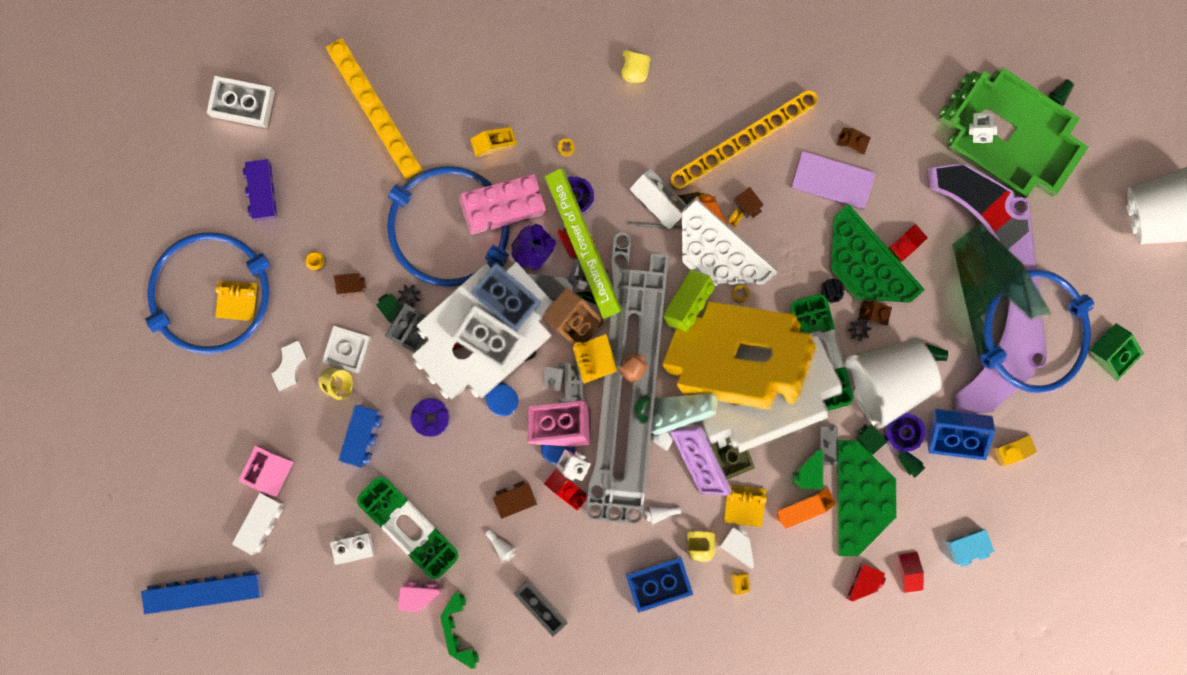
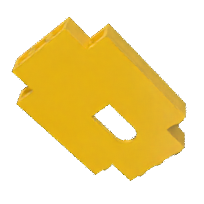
(708, 350)

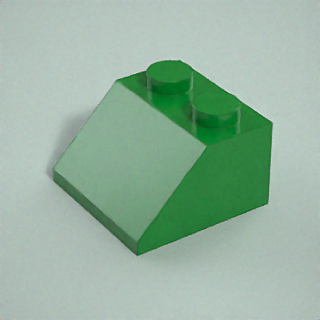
(1117, 351)
(810, 471)

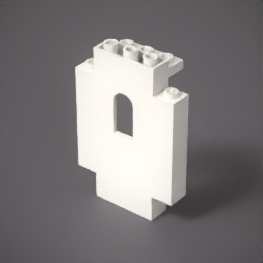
(445, 321)
(754, 425)

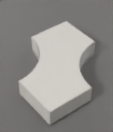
(291, 358)

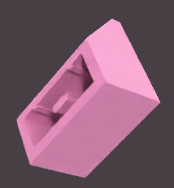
(266, 471)
(415, 596)

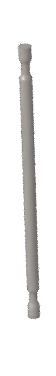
(653, 225)

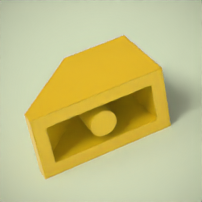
(493, 141)
(1015, 450)

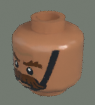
(633, 367)

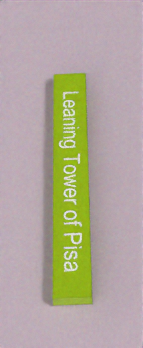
(583, 243)

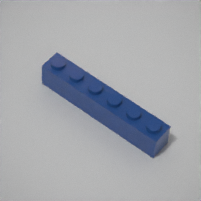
(203, 593)

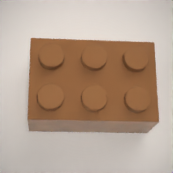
(572, 318)

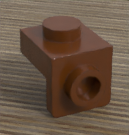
(853, 140)
(875, 312)

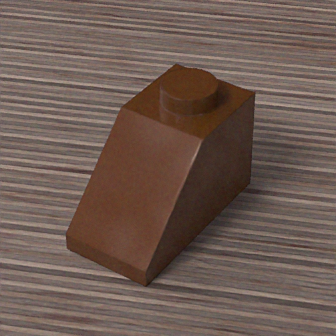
(349, 284)

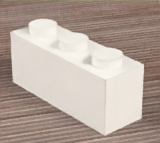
(659, 198)
(258, 524)

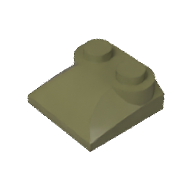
(731, 460)

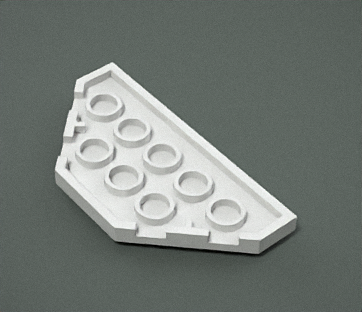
(719, 251)

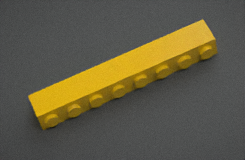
(374, 109)

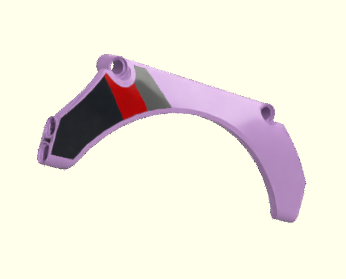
(1022, 336)

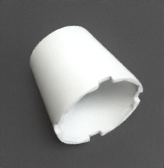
(1159, 208)
(892, 379)

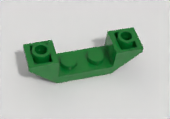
(468, 655)

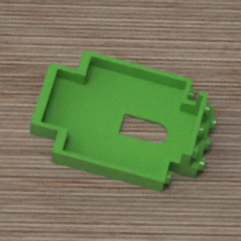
(1039, 148)

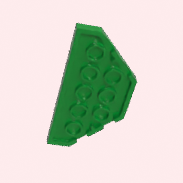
(867, 264)
(864, 498)

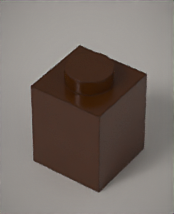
(749, 203)

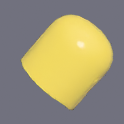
(635, 67)
(325, 382)
(701, 546)

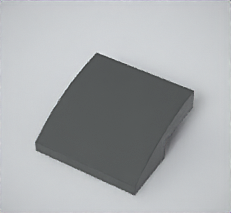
(404, 328)

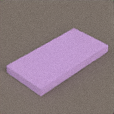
(833, 180)
(700, 460)

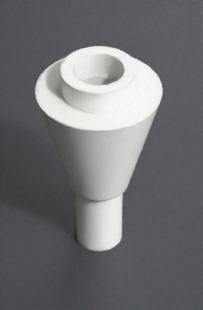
(655, 514)
(503, 548)

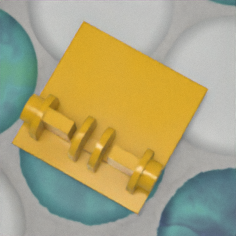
(236, 300)
(594, 358)
(745, 506)

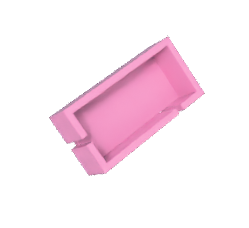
(502, 204)

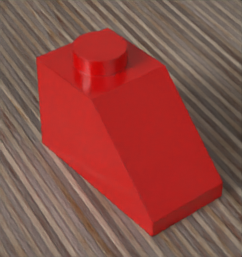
(908, 243)
(866, 582)

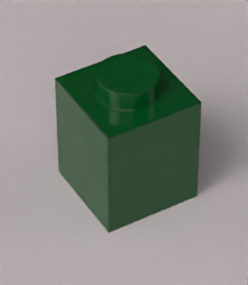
(389, 306)
(870, 438)

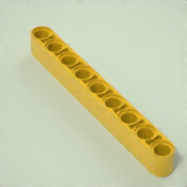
(750, 134)

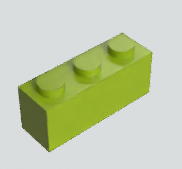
(689, 300)

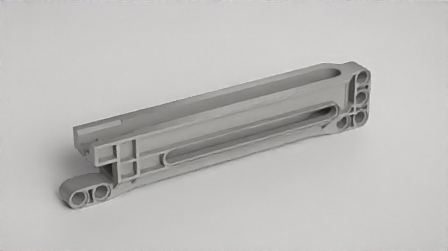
(639, 295)

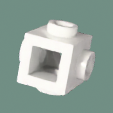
(983, 128)
(573, 465)

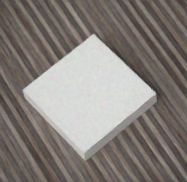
(346, 349)

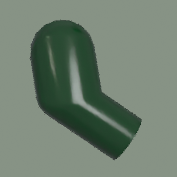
(587, 296)
(640, 407)

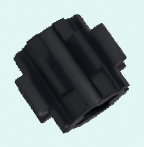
(408, 290)
(832, 290)
(853, 329)

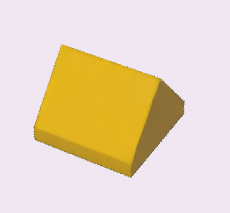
(740, 583)

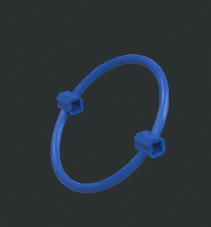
(402, 196)
(159, 319)
(996, 355)

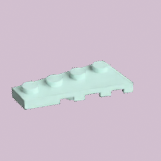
(680, 411)

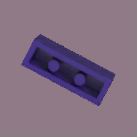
(260, 190)

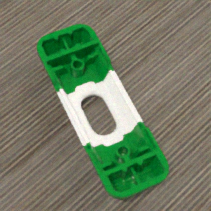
(816, 319)
(385, 505)

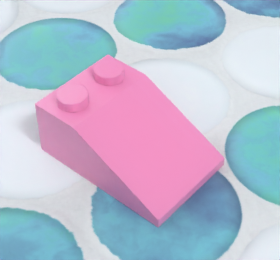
(559, 424)

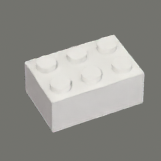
(240, 102)
(489, 338)

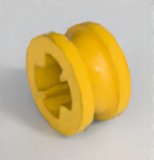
(560, 147)
(735, 218)
(742, 299)

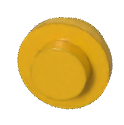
(315, 260)

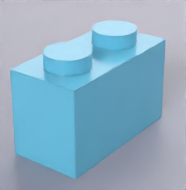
(970, 546)

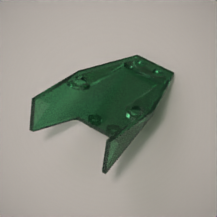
(992, 270)

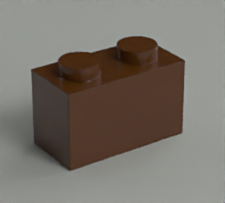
(514, 500)

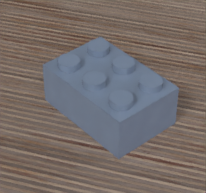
(506, 297)

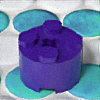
(585, 190)
(532, 247)
(430, 428)
(913, 438)

